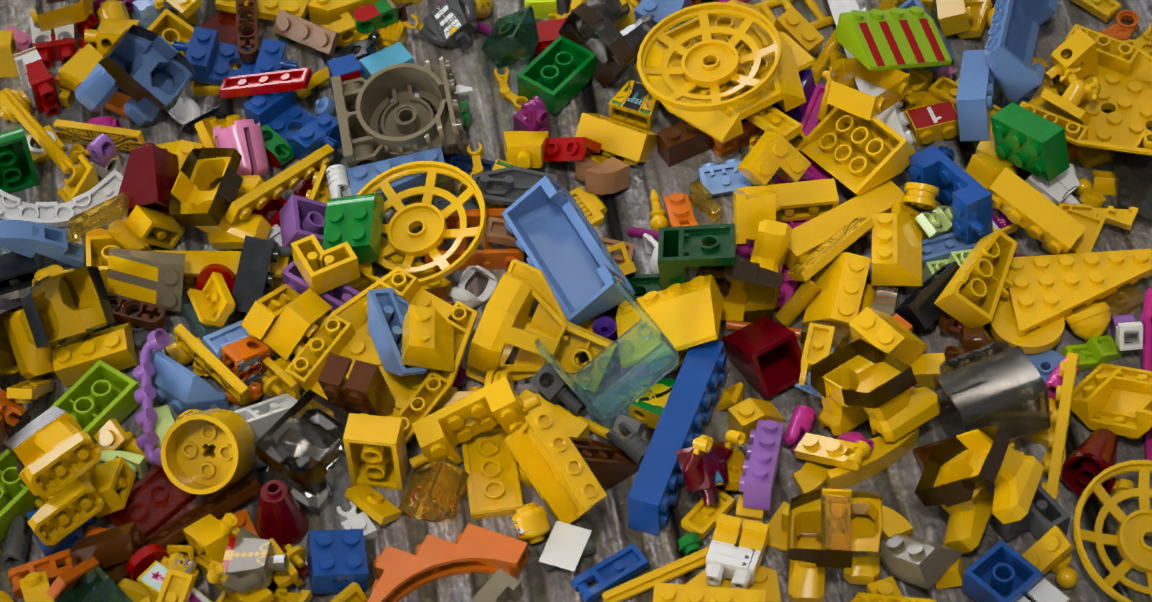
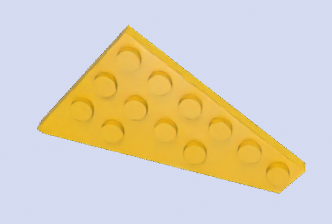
(1054, 285)

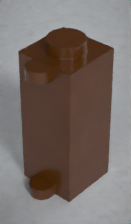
(109, 546)

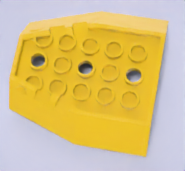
(1125, 89)
(726, 122)
(348, 336)

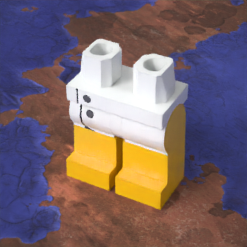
(732, 560)

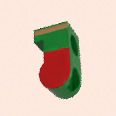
(375, 16)
(277, 149)

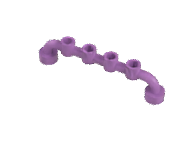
(156, 341)

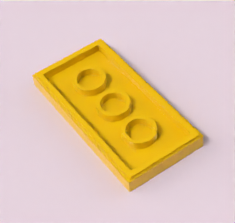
(493, 475)

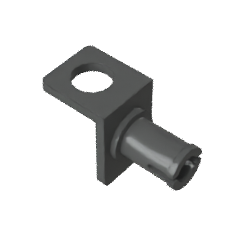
(559, 391)

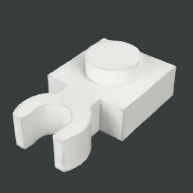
(353, 520)

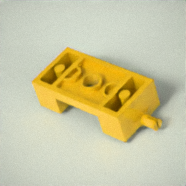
(450, 426)

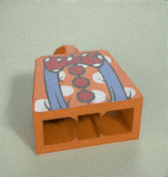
(246, 358)

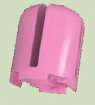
(249, 142)

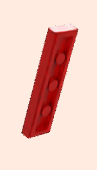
(265, 83)

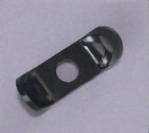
(367, 48)

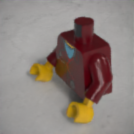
(706, 464)

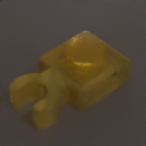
(702, 199)

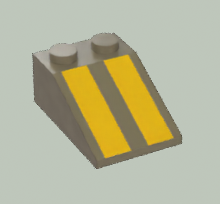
(147, 276)

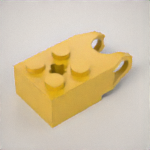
(97, 250)

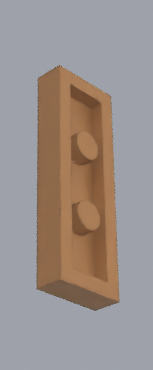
(306, 32)

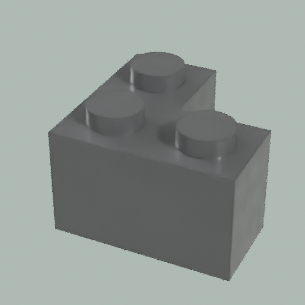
(1041, 517)

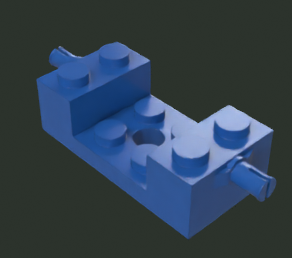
(213, 58)
(284, 114)
(966, 196)

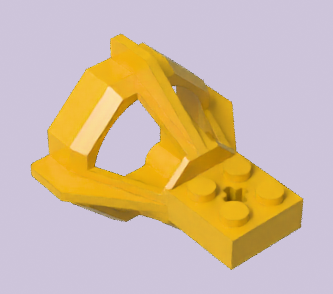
(508, 325)

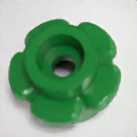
(690, 543)

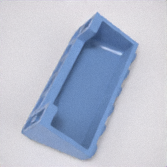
(1013, 44)
(566, 250)

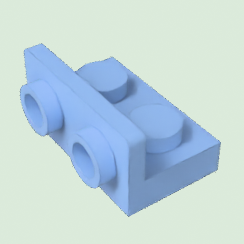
(722, 178)

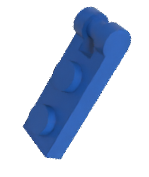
(610, 572)

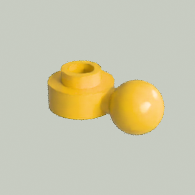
(1089, 196)
(1066, 576)

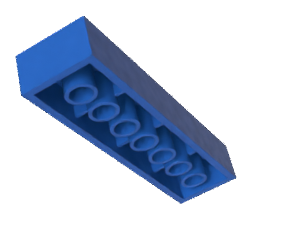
(678, 426)

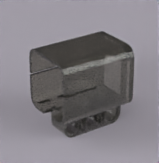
(993, 389)

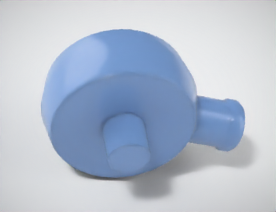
(324, 104)

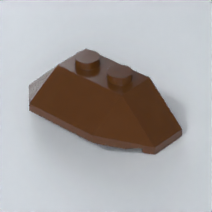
(605, 461)

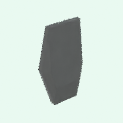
(507, 184)

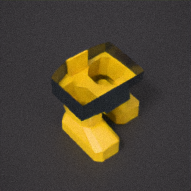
(57, 312)

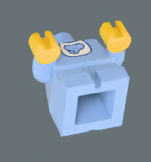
(148, 10)

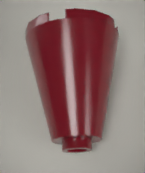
(1089, 460)
(280, 515)

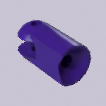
(605, 327)

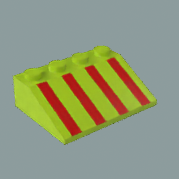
(892, 38)

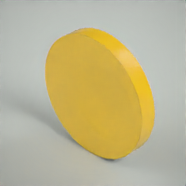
(1035, 340)

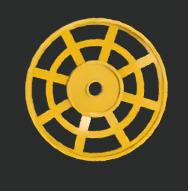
(709, 50)
(426, 216)
(1129, 533)

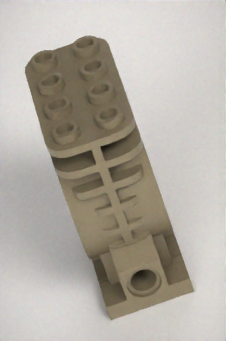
(365, 102)

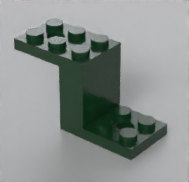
(686, 248)

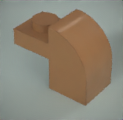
(603, 177)

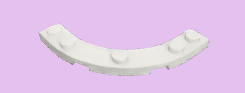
(59, 214)

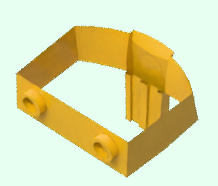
(62, 16)
(856, 101)

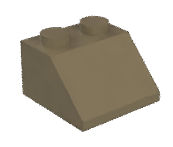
(917, 559)

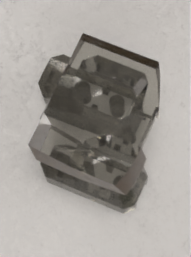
(597, 30)
(304, 448)

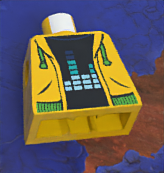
(634, 106)

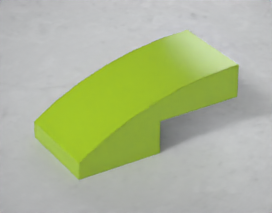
(1095, 351)

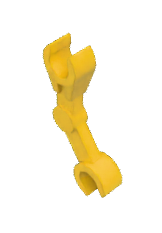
(502, 81)
(477, 164)

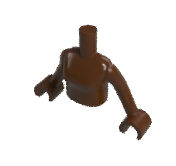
(969, 338)

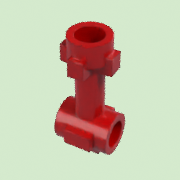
(90, 23)

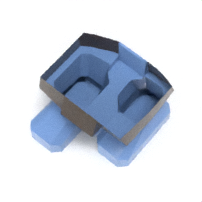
(144, 69)

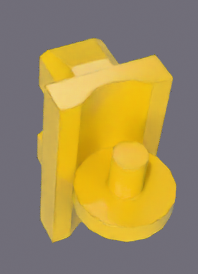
(278, 380)
(295, 557)

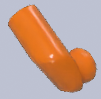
(255, 392)

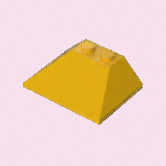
(1115, 400)

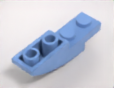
(33, 237)

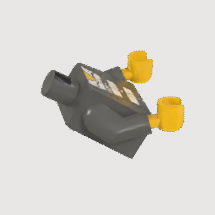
(449, 24)

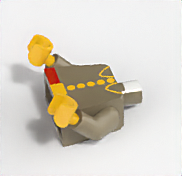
(247, 560)

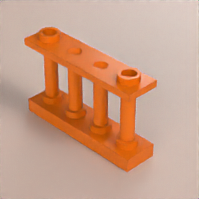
(487, 257)

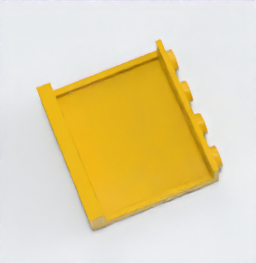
(554, 466)

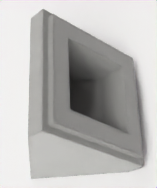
(637, 425)

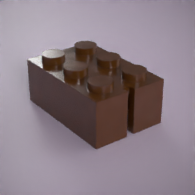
(363, 390)

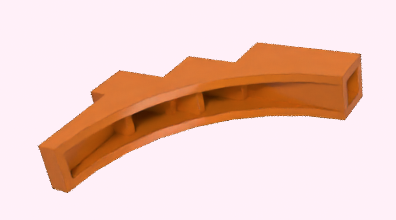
(473, 552)

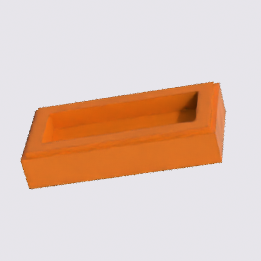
(71, 577)

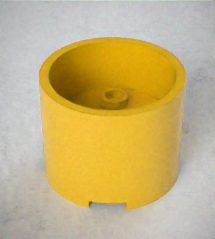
(188, 456)

